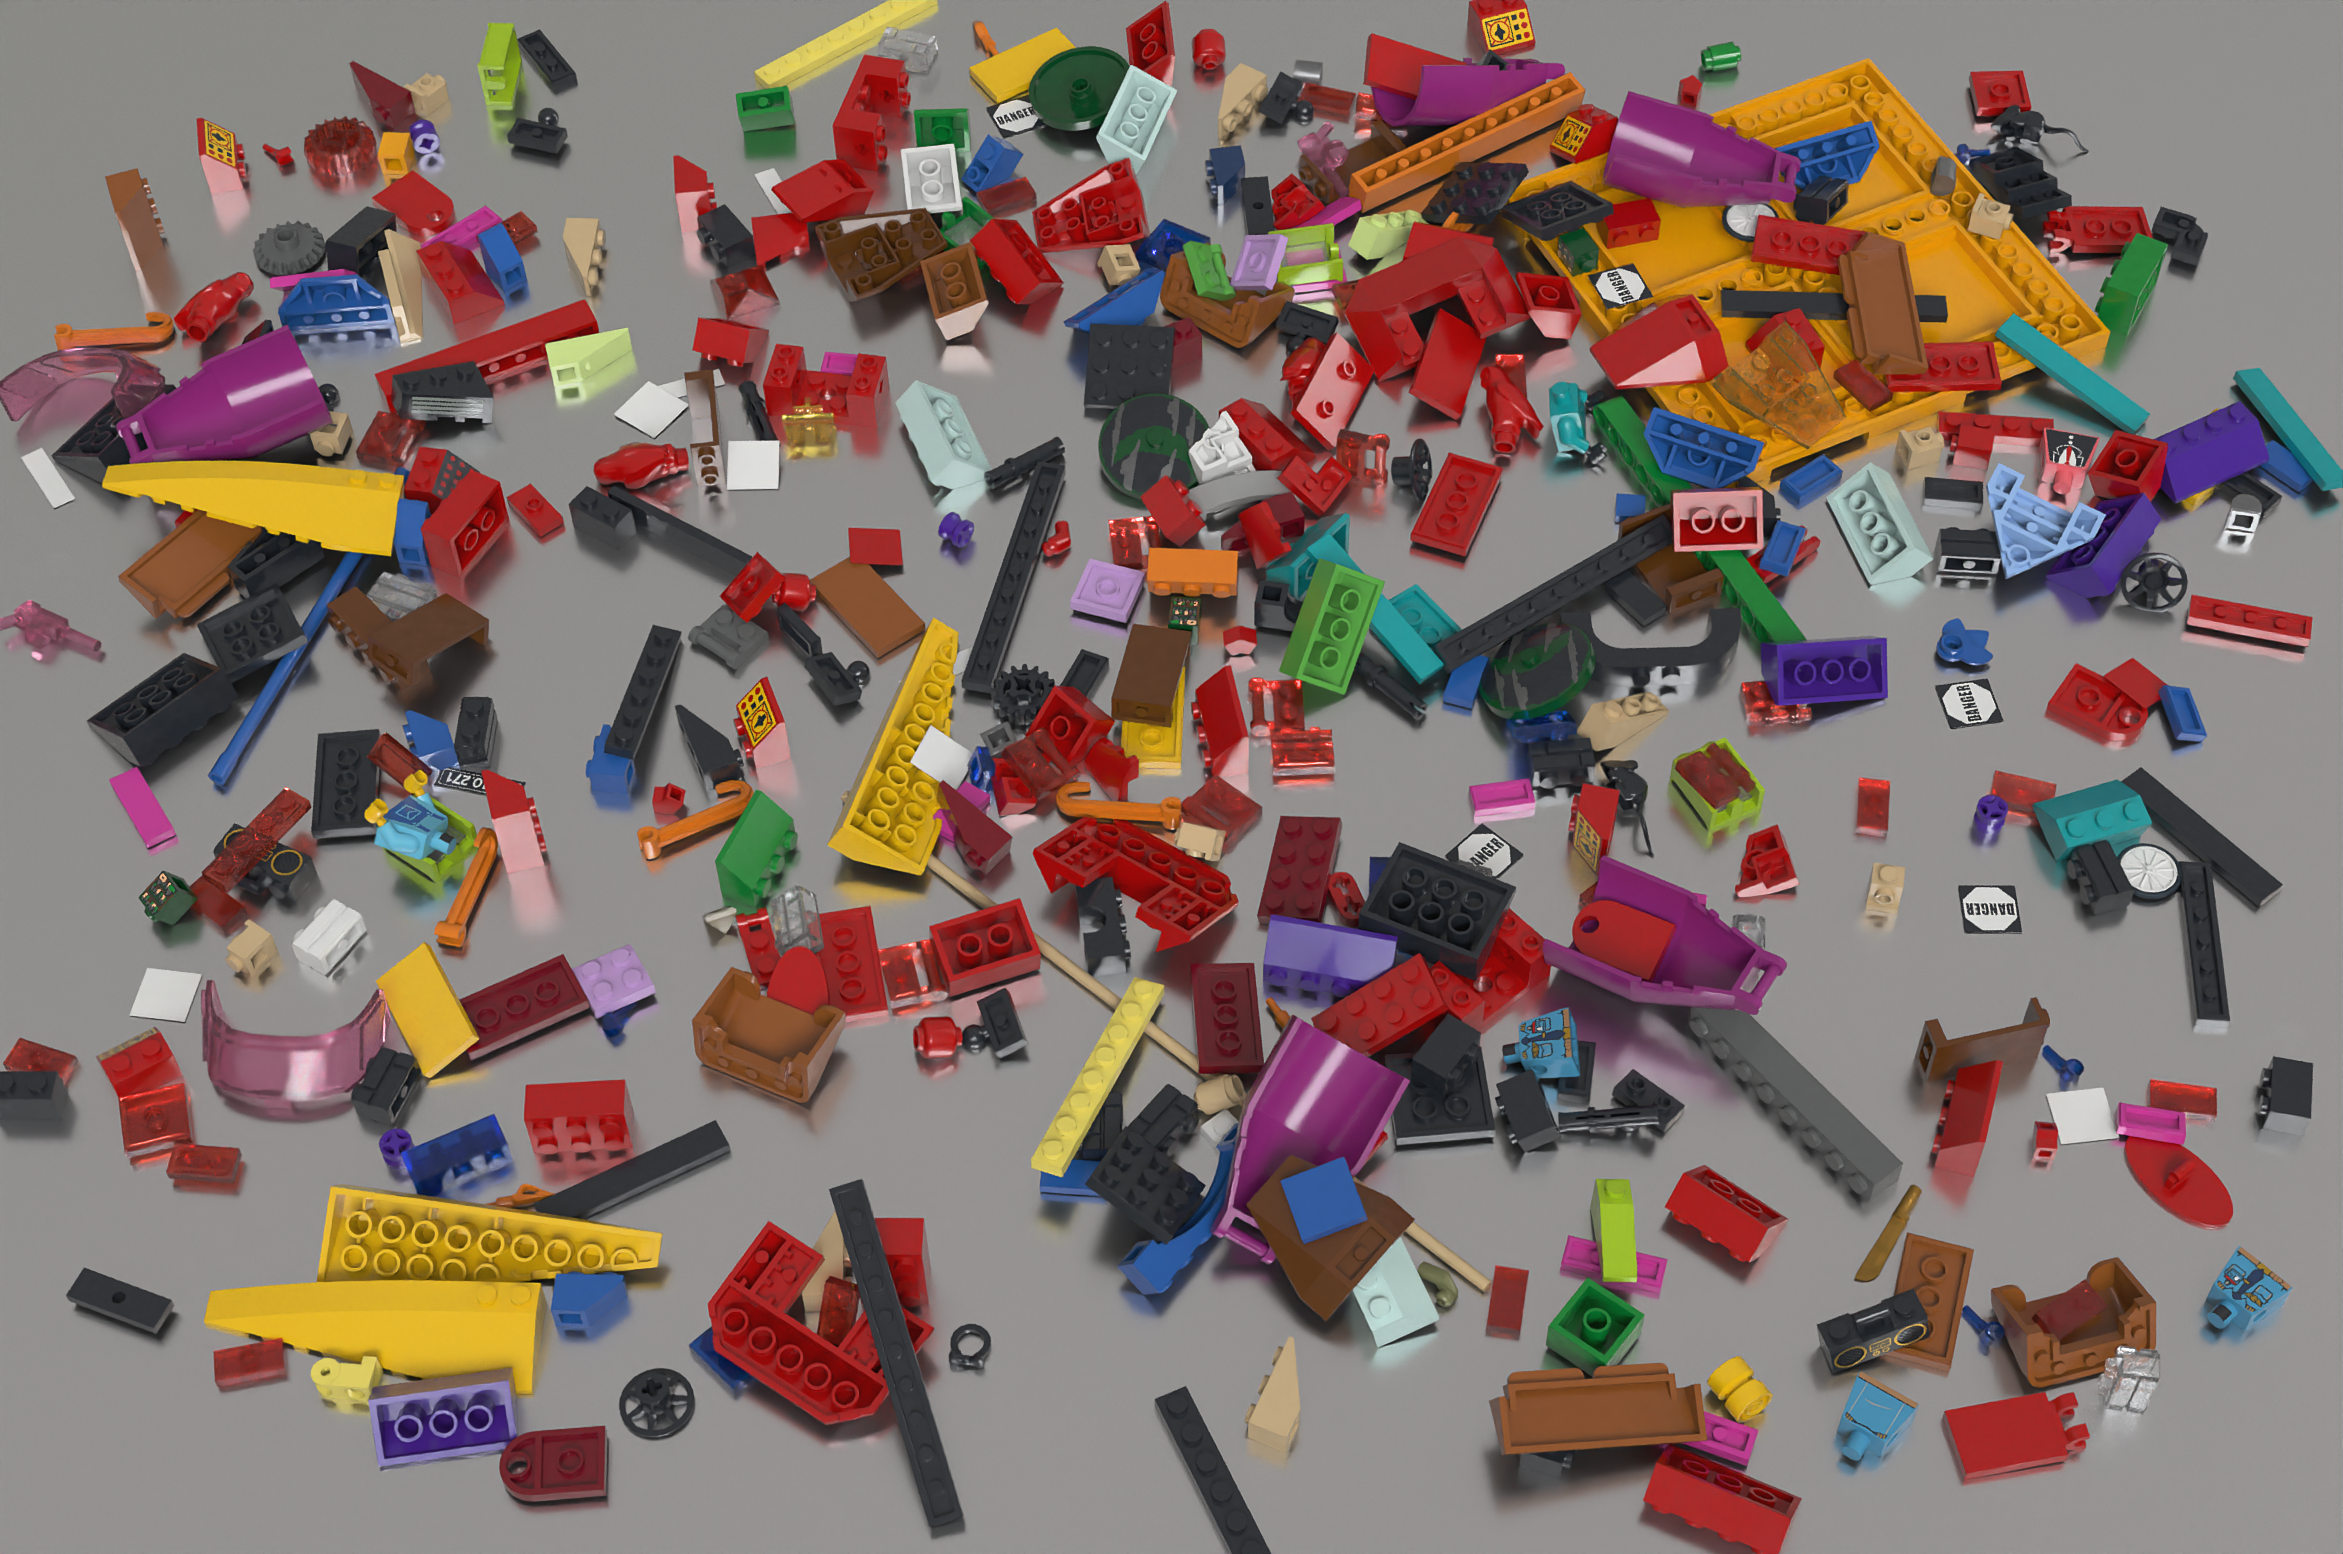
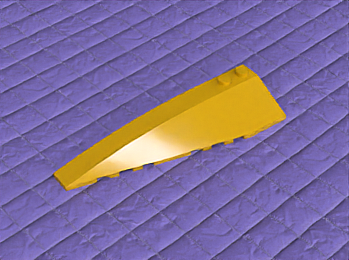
(315, 503)
(892, 800)
(443, 1239)
(407, 1324)

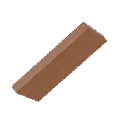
(867, 606)
(1940, 1279)

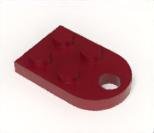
(558, 1464)

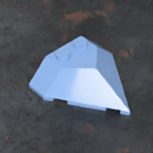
(2032, 528)

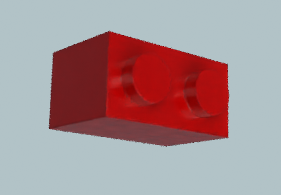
(1630, 224)
(1173, 510)

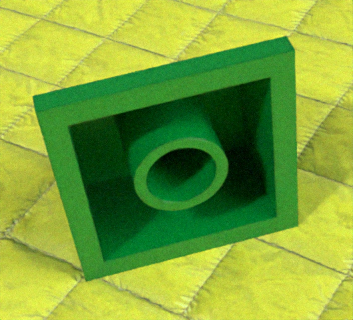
(943, 127)

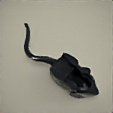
(2027, 126)
(1632, 789)

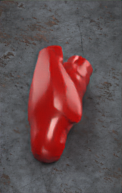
(213, 306)
(1300, 365)
(1507, 410)
(640, 463)

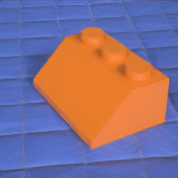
(1192, 572)

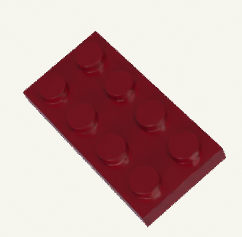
(1300, 868)
(523, 1005)
(1226, 1018)

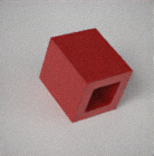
(1972, 447)

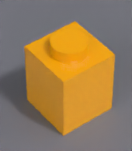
(396, 153)

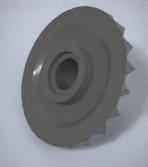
(289, 248)

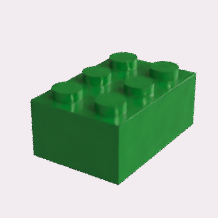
(2130, 283)

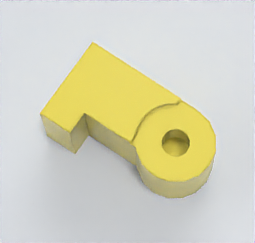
(345, 1379)

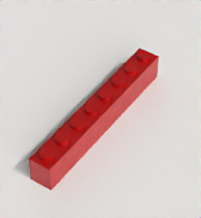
(504, 348)

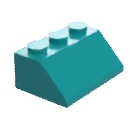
(1296, 566)
(2091, 816)

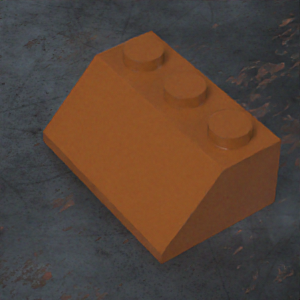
(136, 215)
(955, 290)

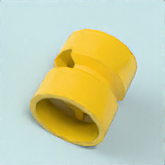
(1735, 1383)

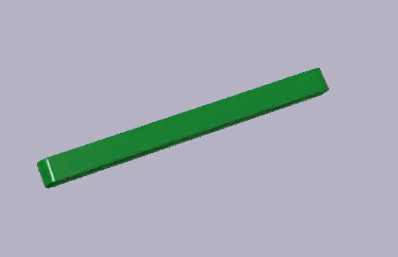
(1741, 582)

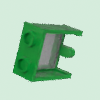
(965, 227)

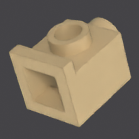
(428, 93)
(1990, 217)
(1118, 270)
(331, 438)
(1919, 447)
(1200, 840)
(1885, 888)
(250, 949)

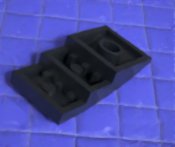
(2020, 182)

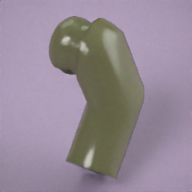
(1447, 1289)

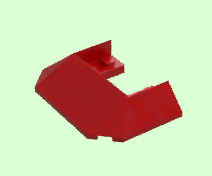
(1386, 298)
(1174, 888)
(782, 1353)

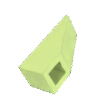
(1383, 233)
(583, 356)

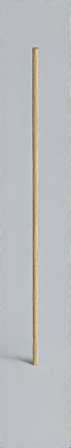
(1180, 1051)

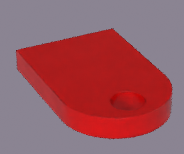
(416, 205)
(2097, 705)
(1624, 938)

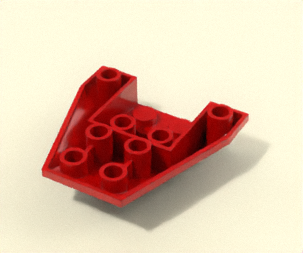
(1094, 212)
(1663, 346)

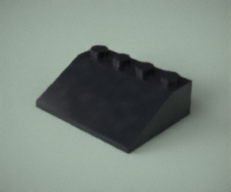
(99, 444)
(164, 709)
(1437, 909)

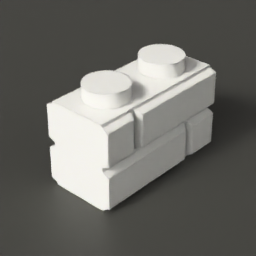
(328, 936)

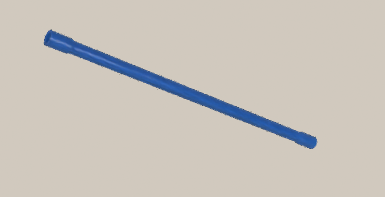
(228, 759)

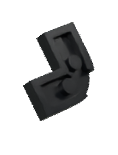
(2183, 227)

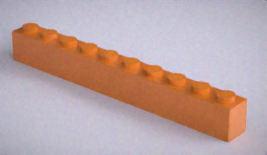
(1466, 142)

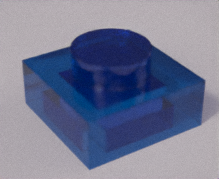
(981, 767)

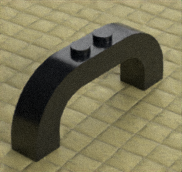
(1664, 664)

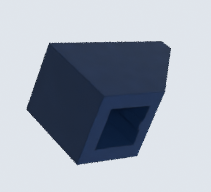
(1226, 169)

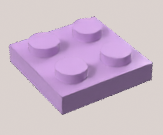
(1259, 262)
(1107, 590)
(614, 980)

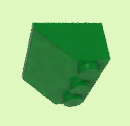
(755, 850)

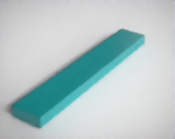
(2072, 374)
(2290, 428)
(1386, 621)

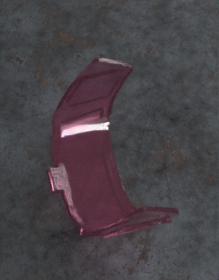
(136, 384)
(290, 1066)

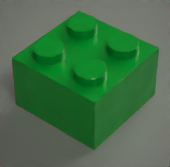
(1594, 1328)

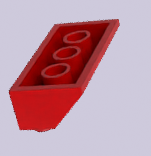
(1721, 1500)

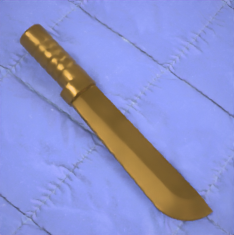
(1883, 1246)

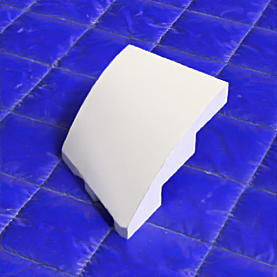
(1220, 452)

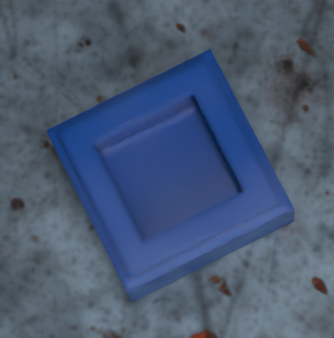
(1629, 506)

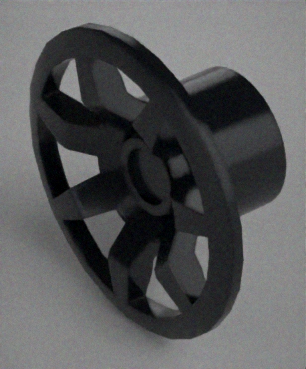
(1410, 470)
(2154, 579)
(655, 1397)

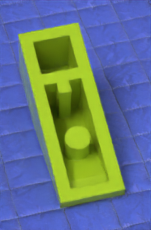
(1614, 1229)

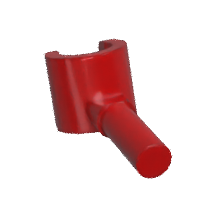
(282, 156)

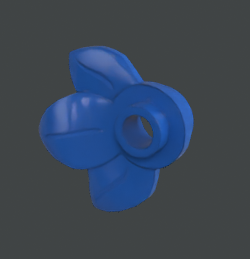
(1963, 644)

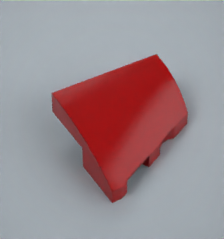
(1293, 203)
(778, 236)
(1263, 535)
(1112, 768)
(1009, 790)
(1766, 865)

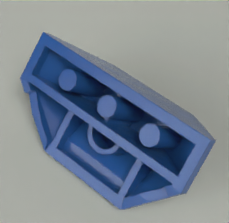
(1834, 154)
(334, 304)
(1124, 305)
(1699, 450)

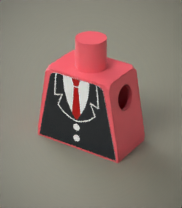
(2066, 458)

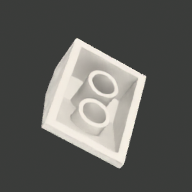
(931, 178)

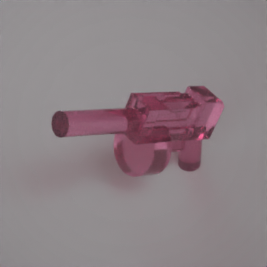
(1326, 155)
(43, 625)

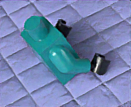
(1569, 419)

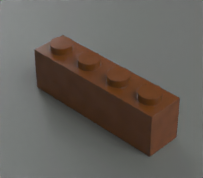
(357, 619)

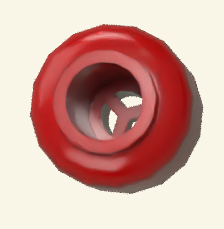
(1208, 49)
(795, 592)
(937, 1037)

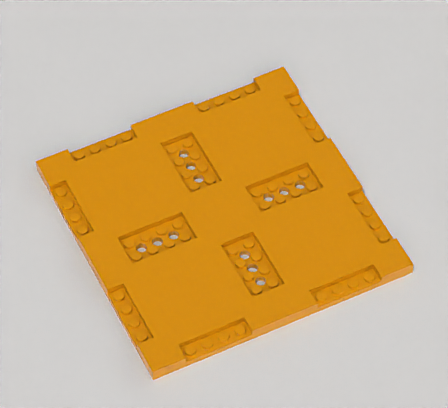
(1695, 255)

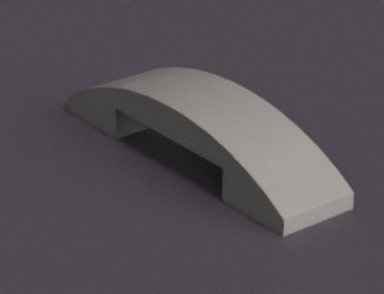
(1236, 490)

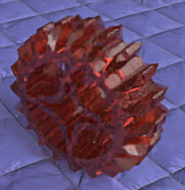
(340, 147)

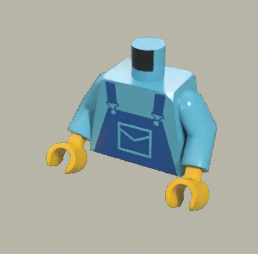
(412, 825)

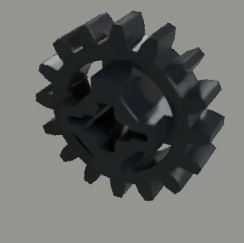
(1023, 692)

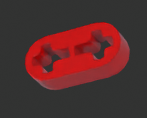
(1340, 902)

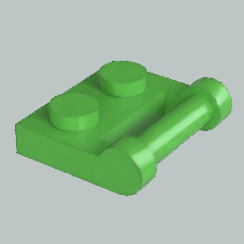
(1208, 270)

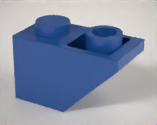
(991, 164)
(501, 258)
(408, 535)
(431, 741)
(608, 771)
(585, 1298)

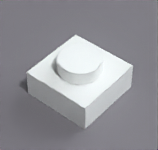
(1217, 1127)

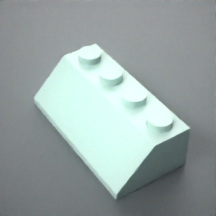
(1134, 118)
(942, 436)
(1879, 526)
(1394, 1297)

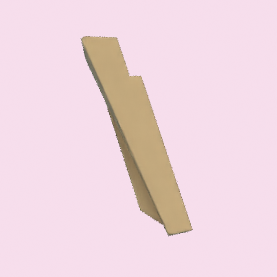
(403, 284)

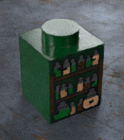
(1578, 252)
(1186, 616)
(167, 898)

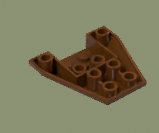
(877, 248)
(1333, 1265)

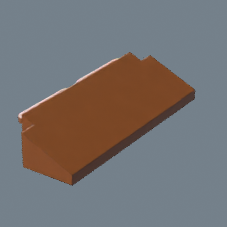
(1882, 306)
(187, 565)
(1614, 1409)

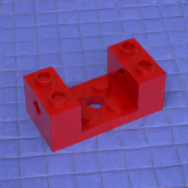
(874, 91)
(856, 398)
(1510, 971)

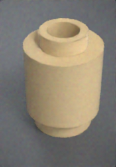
(1219, 1093)

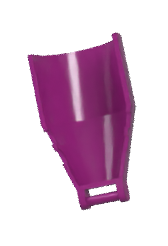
(1463, 91)
(1691, 160)
(232, 406)
(1704, 963)
(1306, 1103)

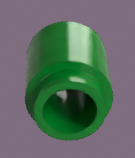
(1720, 57)

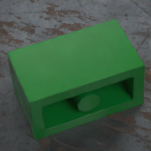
(765, 108)

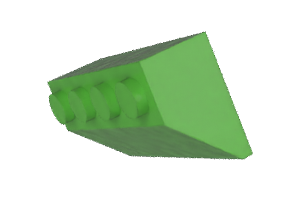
(1331, 626)

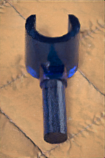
(1964, 153)
(612, 1022)
(2073, 1064)
(1984, 1327)

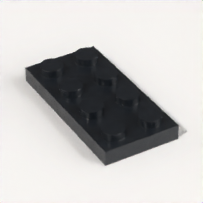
(344, 784)

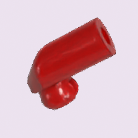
(1059, 542)

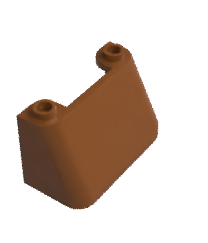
(1233, 320)
(765, 1038)
(2045, 1359)

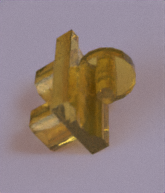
(809, 418)

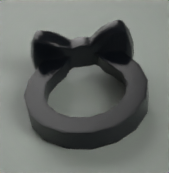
(977, 1360)

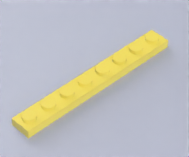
(839, 41)
(1097, 1077)

